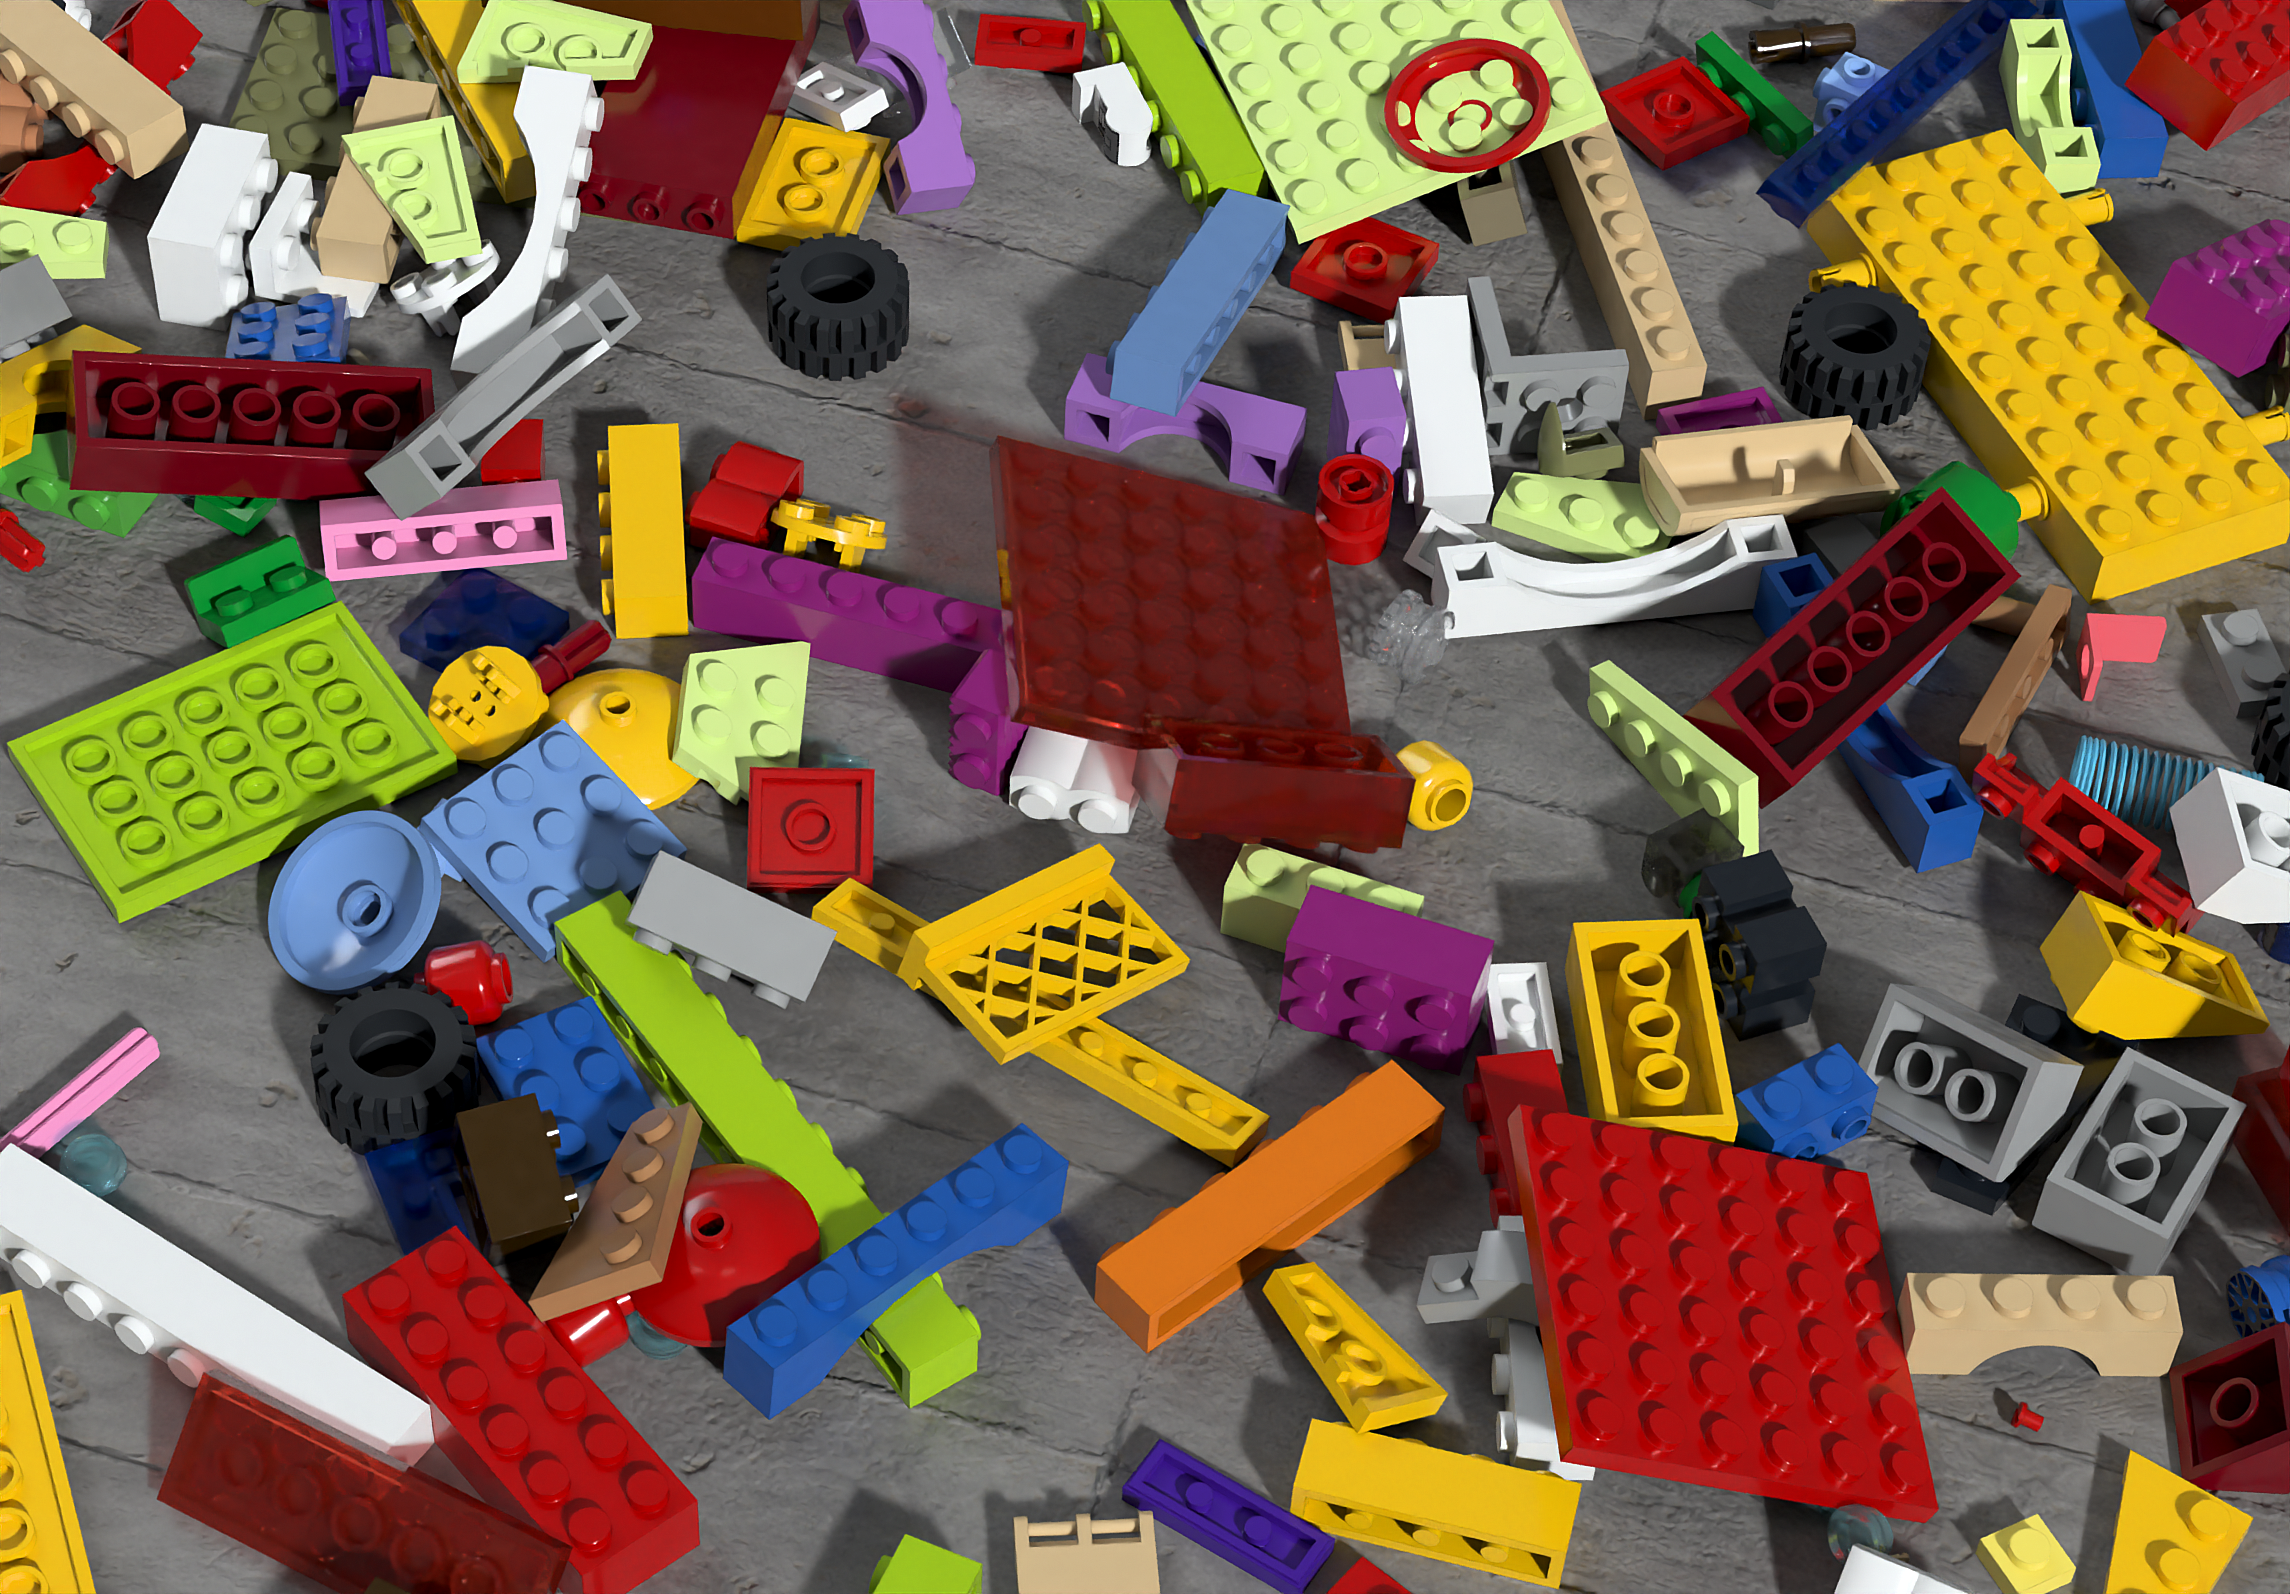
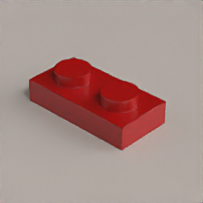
(1030, 43)

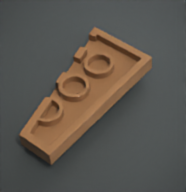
(627, 1220)

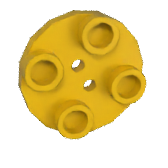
(811, 520)
(505, 684)

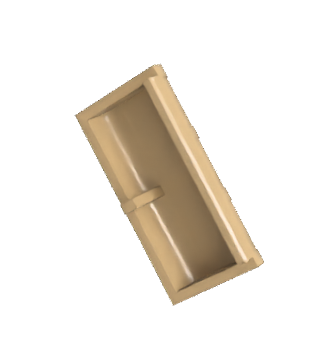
(1763, 470)

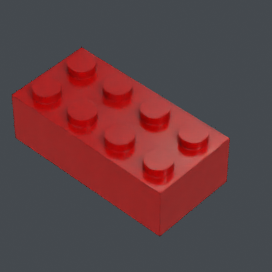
(2217, 68)

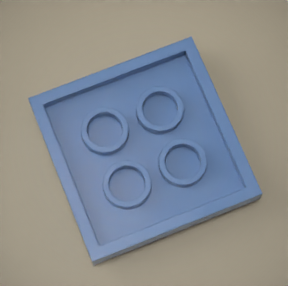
(548, 835)

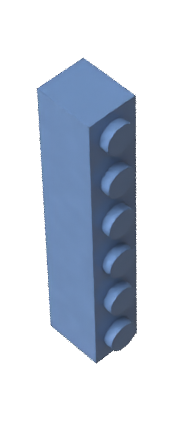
(1197, 303)

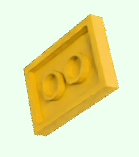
(813, 185)

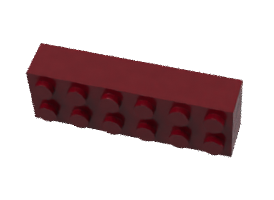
(236, 424)
(1854, 644)

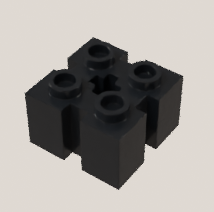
(1757, 945)

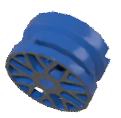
(2261, 1296)

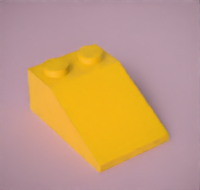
(2145, 981)

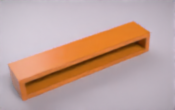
(1267, 1205)

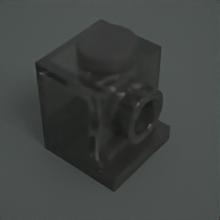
(1683, 849)

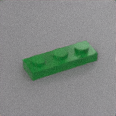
(1770, 113)

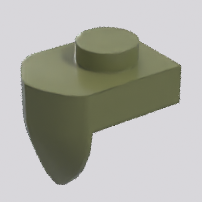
(1577, 454)

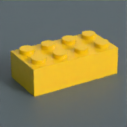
(1649, 1028)

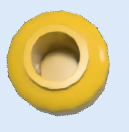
(1441, 785)

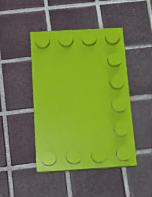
(230, 760)

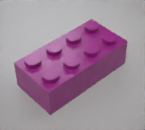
(2230, 298)

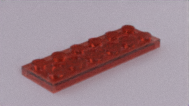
(343, 1505)

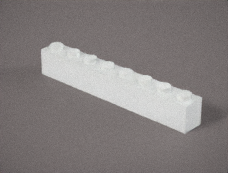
(189, 1312)

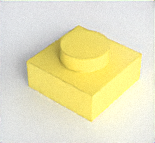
(2025, 1558)

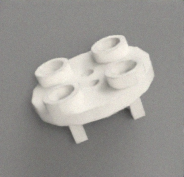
(440, 284)

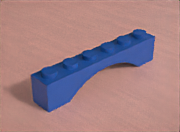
(1913, 792)
(808, 1325)

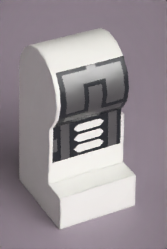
(1118, 110)

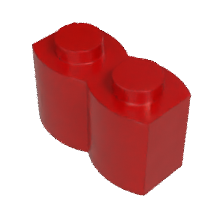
(742, 496)

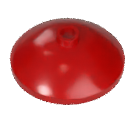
(1459, 57)
(719, 1278)

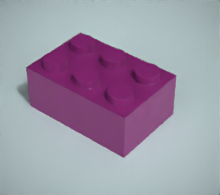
(1385, 980)

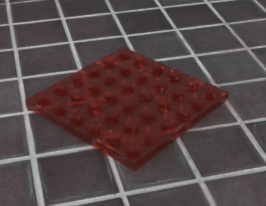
(1157, 601)

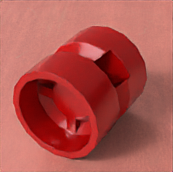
(1354, 508)

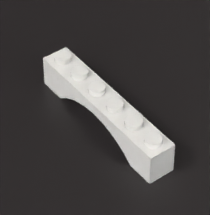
(555, 126)
(1512, 592)

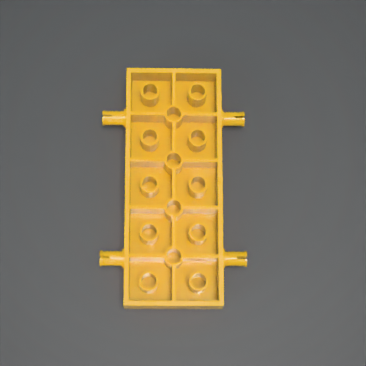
(2053, 371)

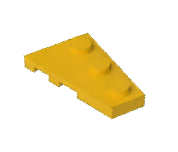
(1350, 1352)
(2170, 1534)

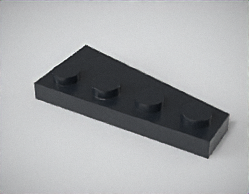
(2055, 1030)

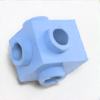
(1842, 86)

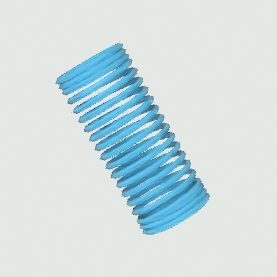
(2084, 767)

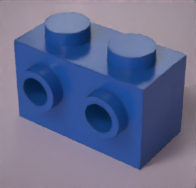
(1807, 1107)

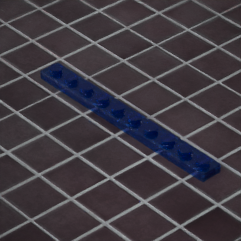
(1890, 109)

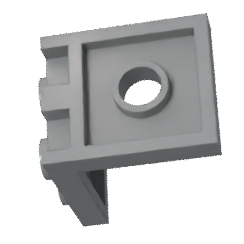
(1521, 387)

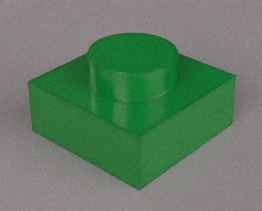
(234, 513)

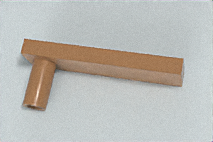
(2040, 636)

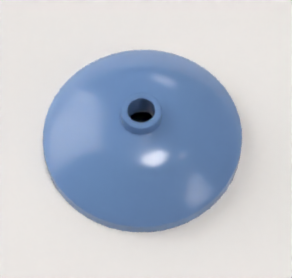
(337, 886)

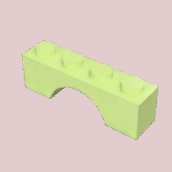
(2037, 92)

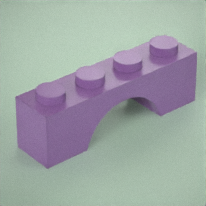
(930, 164)
(1250, 433)

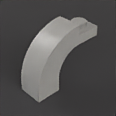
(1481, 1282)

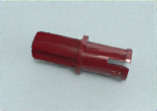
(560, 662)

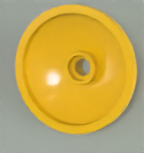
(629, 724)

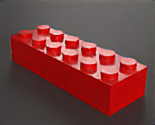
(522, 1415)

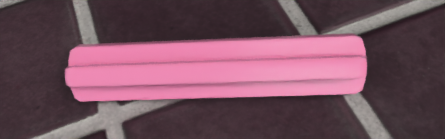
(84, 1093)

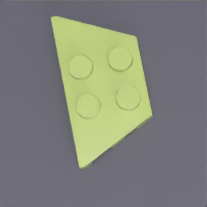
(741, 713)

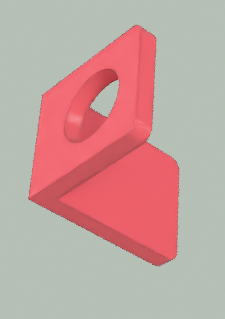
(2115, 639)

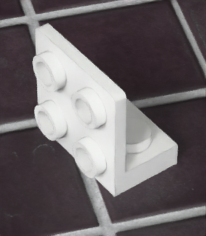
(282, 253)

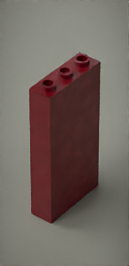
(692, 129)

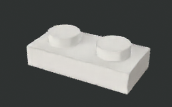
(837, 97)
(1521, 1010)

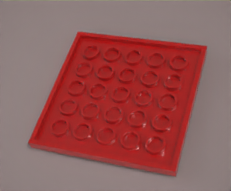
(1717, 1316)

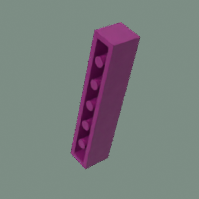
(842, 615)

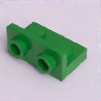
(256, 592)

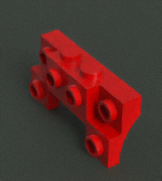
(2084, 845)

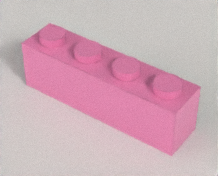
(454, 533)

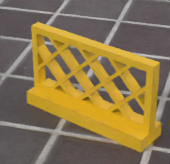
(1015, 921)

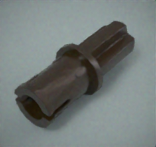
(1801, 42)

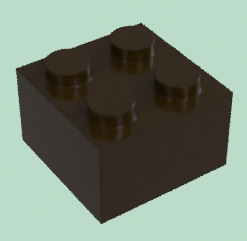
(512, 1179)

